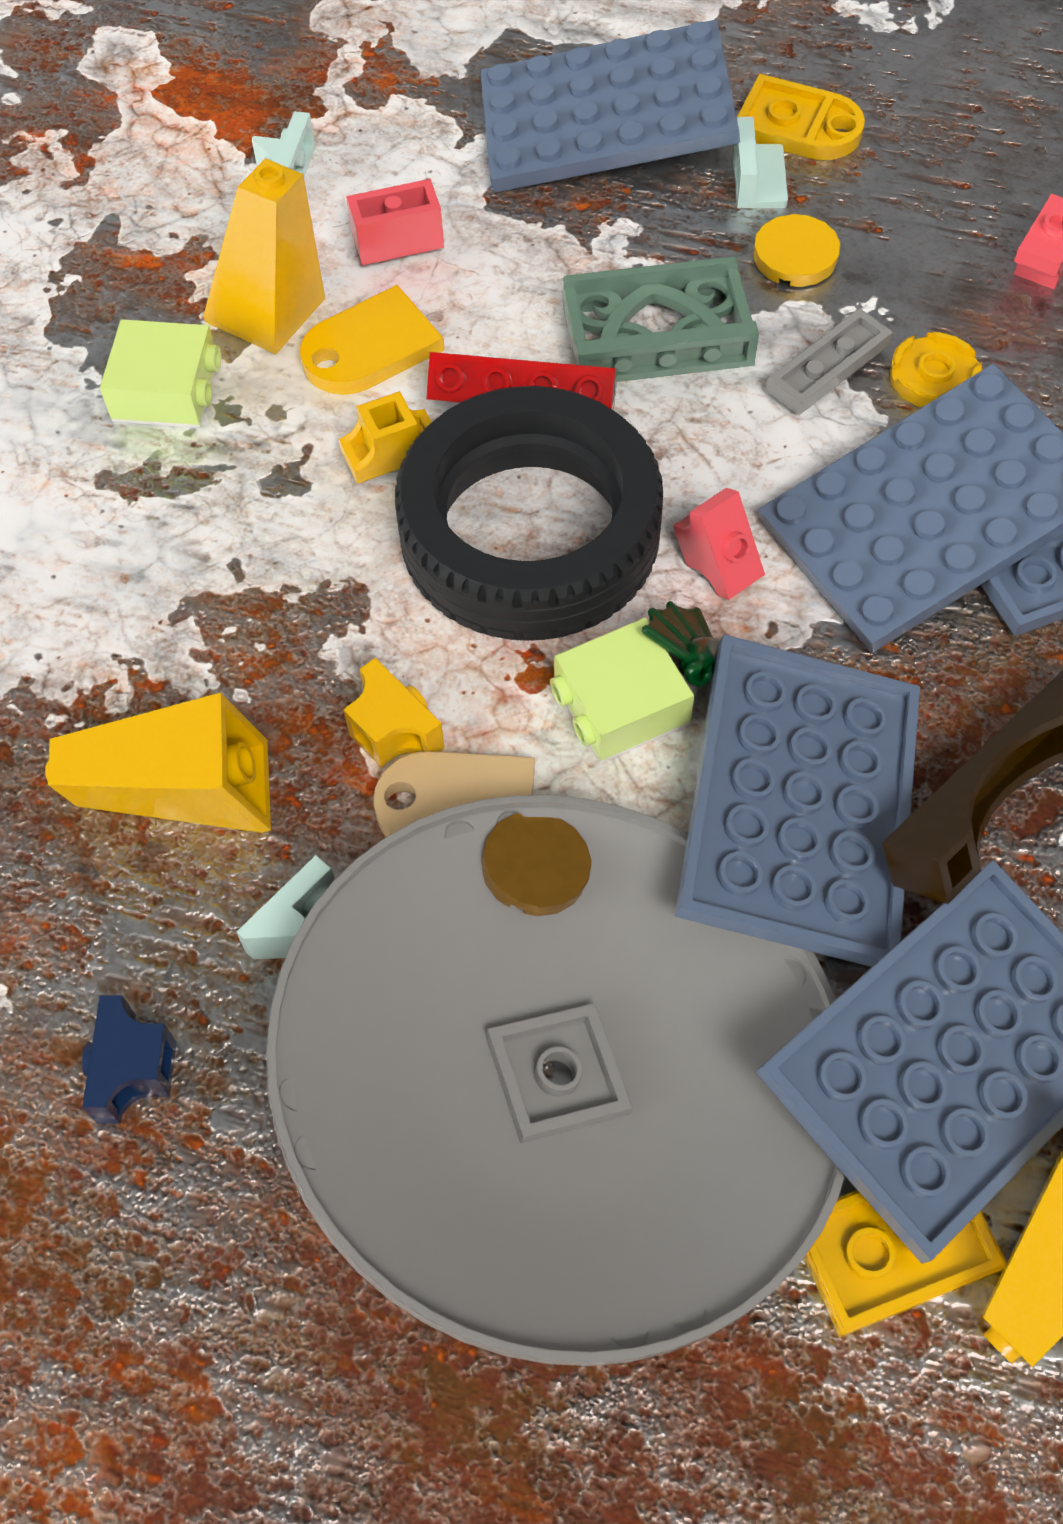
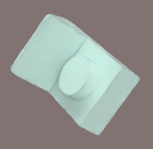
(294, 146)
(276, 923)

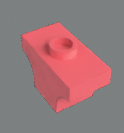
(1041, 251)
(720, 543)

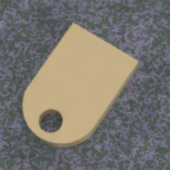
(448, 781)

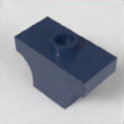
(124, 1061)

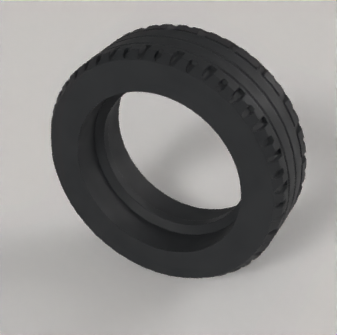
(518, 431)

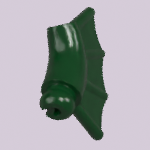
(686, 637)

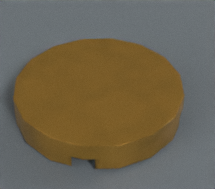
(536, 864)

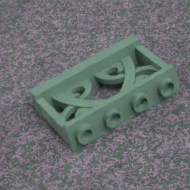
(680, 286)

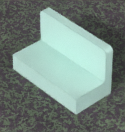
(758, 170)

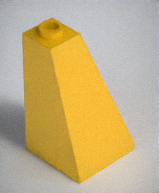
(267, 262)
(171, 764)
(1029, 1294)

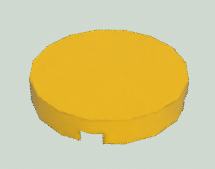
(796, 250)
(931, 366)

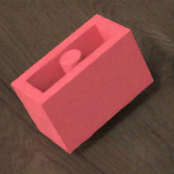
(395, 221)

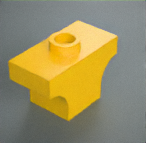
(382, 436)
(391, 717)

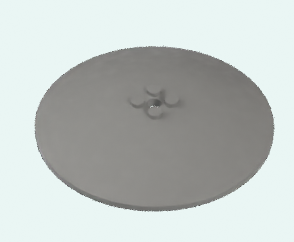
(525, 1208)

